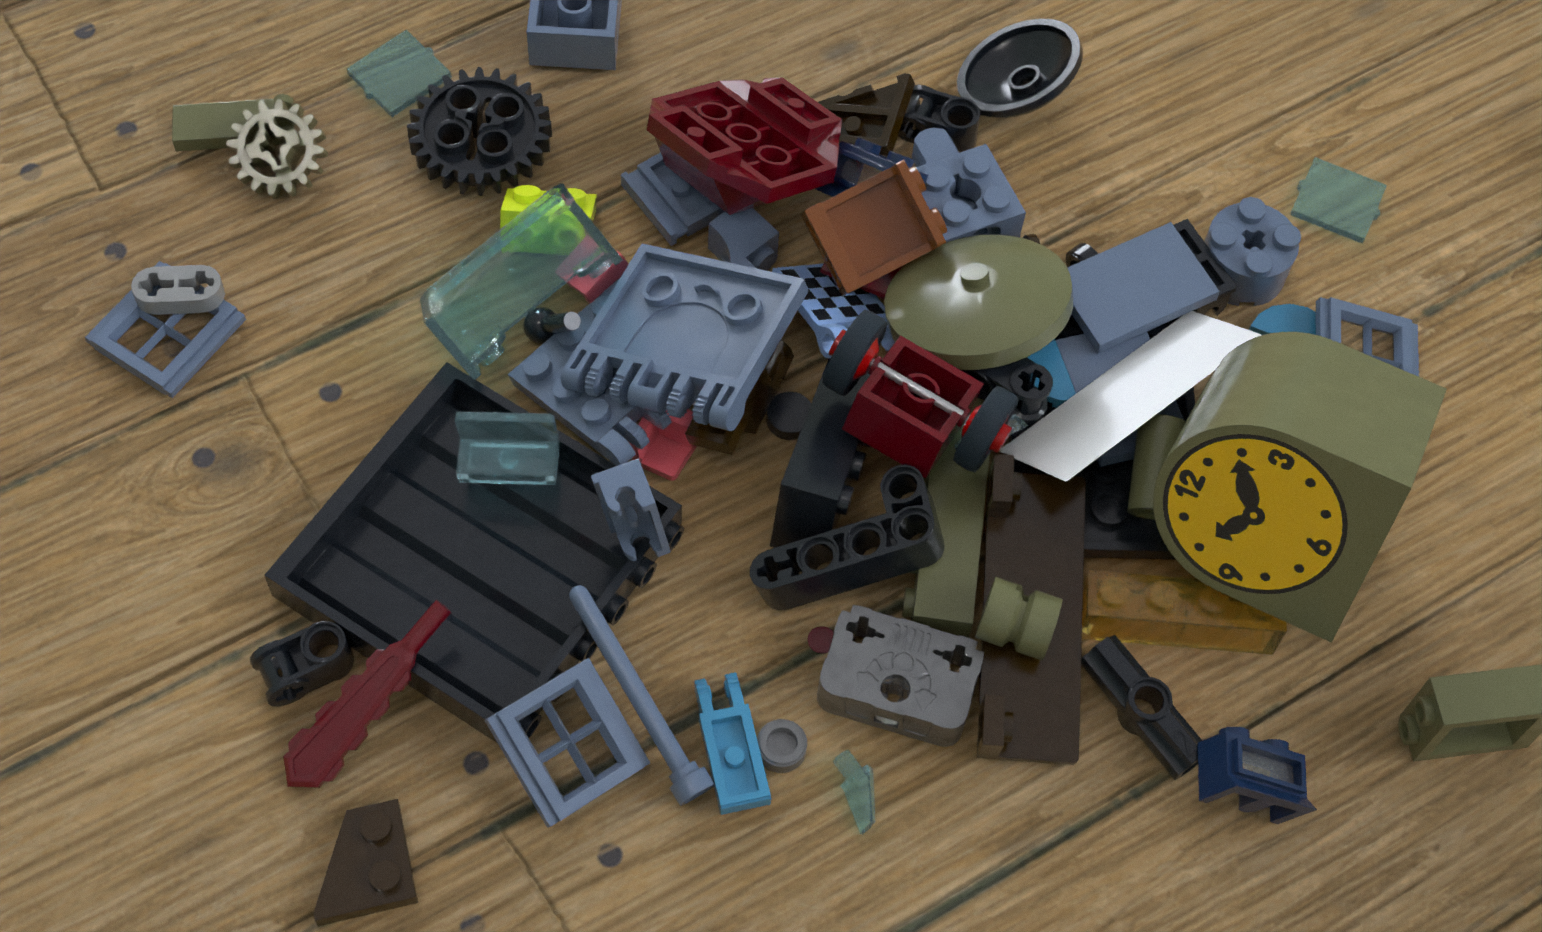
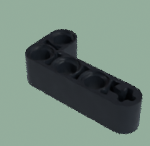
(778, 569)

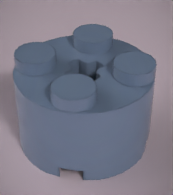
(1254, 248)

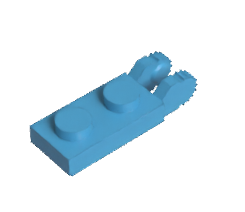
(732, 749)

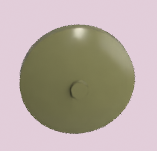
(981, 300)

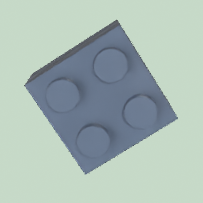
(574, 33)

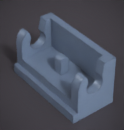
(630, 507)

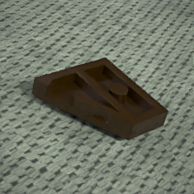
(873, 113)
(368, 866)

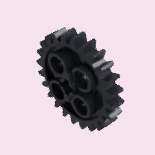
(452, 117)

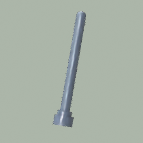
(687, 777)

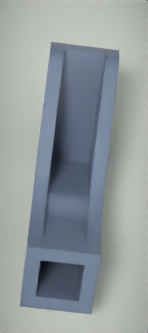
(744, 239)

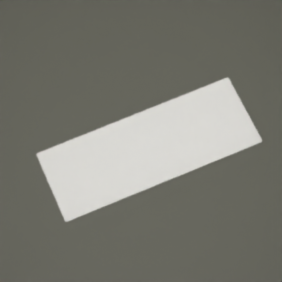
(1127, 395)

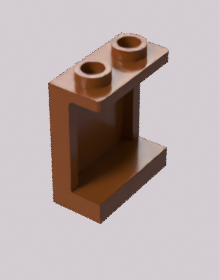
(875, 227)

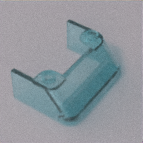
(513, 276)

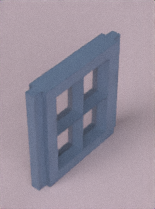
(1405, 333)
(185, 364)
(529, 764)

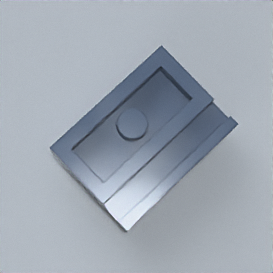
(668, 199)

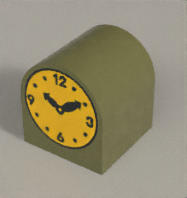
(1293, 474)

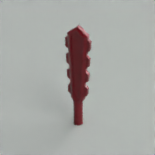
(342, 725)

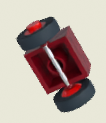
(914, 400)

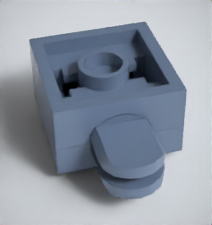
(966, 188)

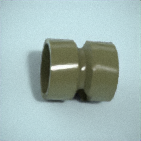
(1019, 618)

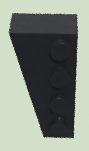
(819, 470)

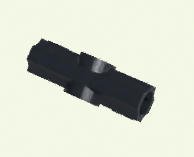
(1124, 681)

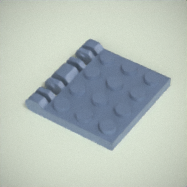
(684, 327)
(596, 420)

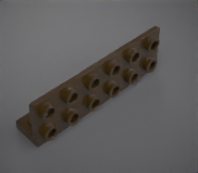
(1036, 541)

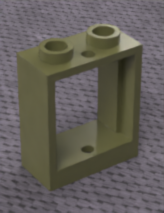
(1474, 713)

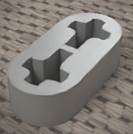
(178, 289)

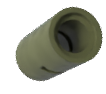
(1152, 447)

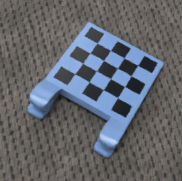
(827, 309)

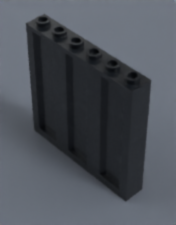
(486, 551)

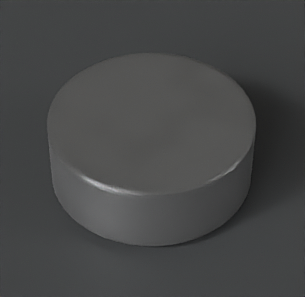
(782, 745)

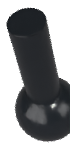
(544, 323)

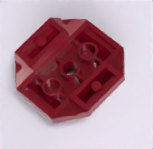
(746, 140)

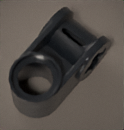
(943, 111)
(1020, 380)
(299, 662)

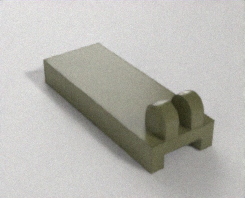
(209, 124)

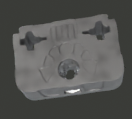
(902, 661)

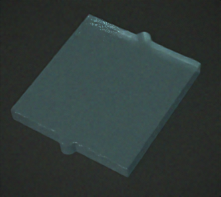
(398, 72)
(1338, 200)

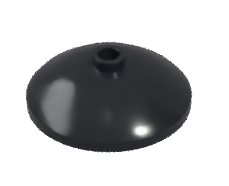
(1021, 67)

